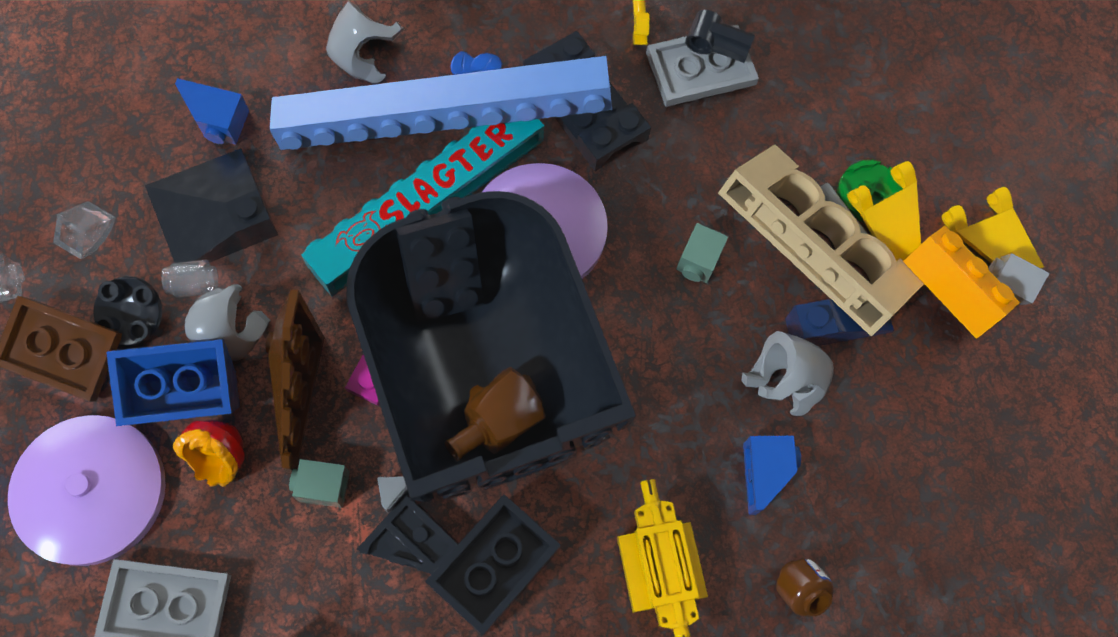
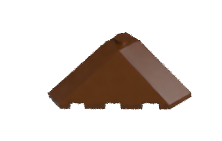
(294, 365)

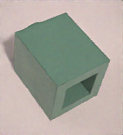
(701, 253)
(319, 483)

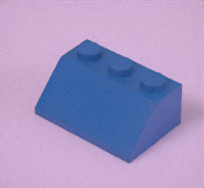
(172, 382)

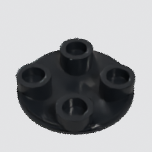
(129, 308)

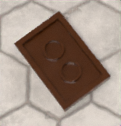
(57, 348)

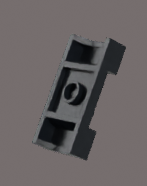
(595, 133)

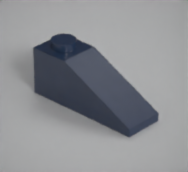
(826, 323)

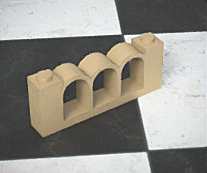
(754, 194)

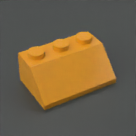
(961, 281)

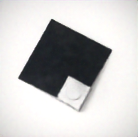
(211, 209)

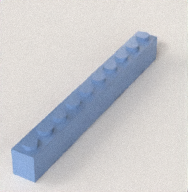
(441, 103)

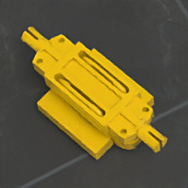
(662, 564)

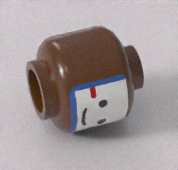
(805, 587)

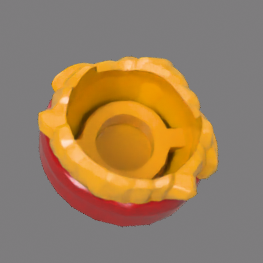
(211, 450)

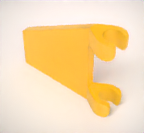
(895, 218)
(997, 234)

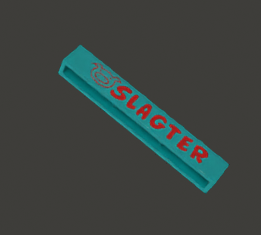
(454, 173)

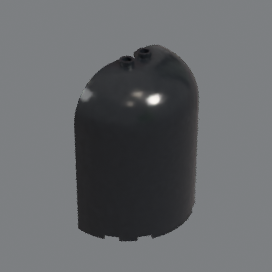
(530, 320)

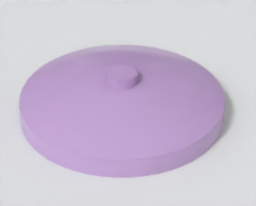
(568, 200)
(86, 491)

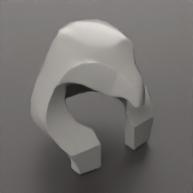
(349, 34)
(215, 316)
(807, 372)

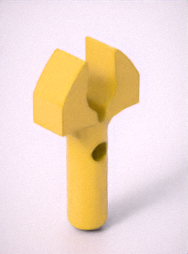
(641, 23)

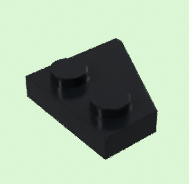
(410, 538)

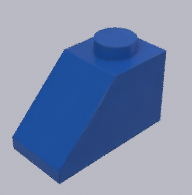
(215, 110)
(768, 468)

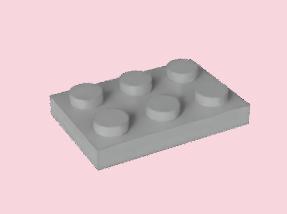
(693, 76)
(161, 601)

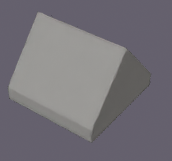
(391, 491)

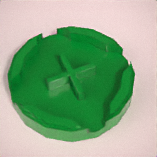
(873, 176)

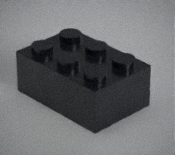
(493, 565)

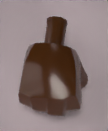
(498, 414)

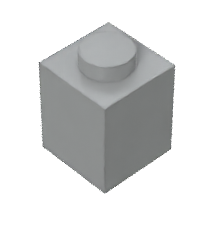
(1020, 276)

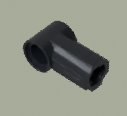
(711, 34)

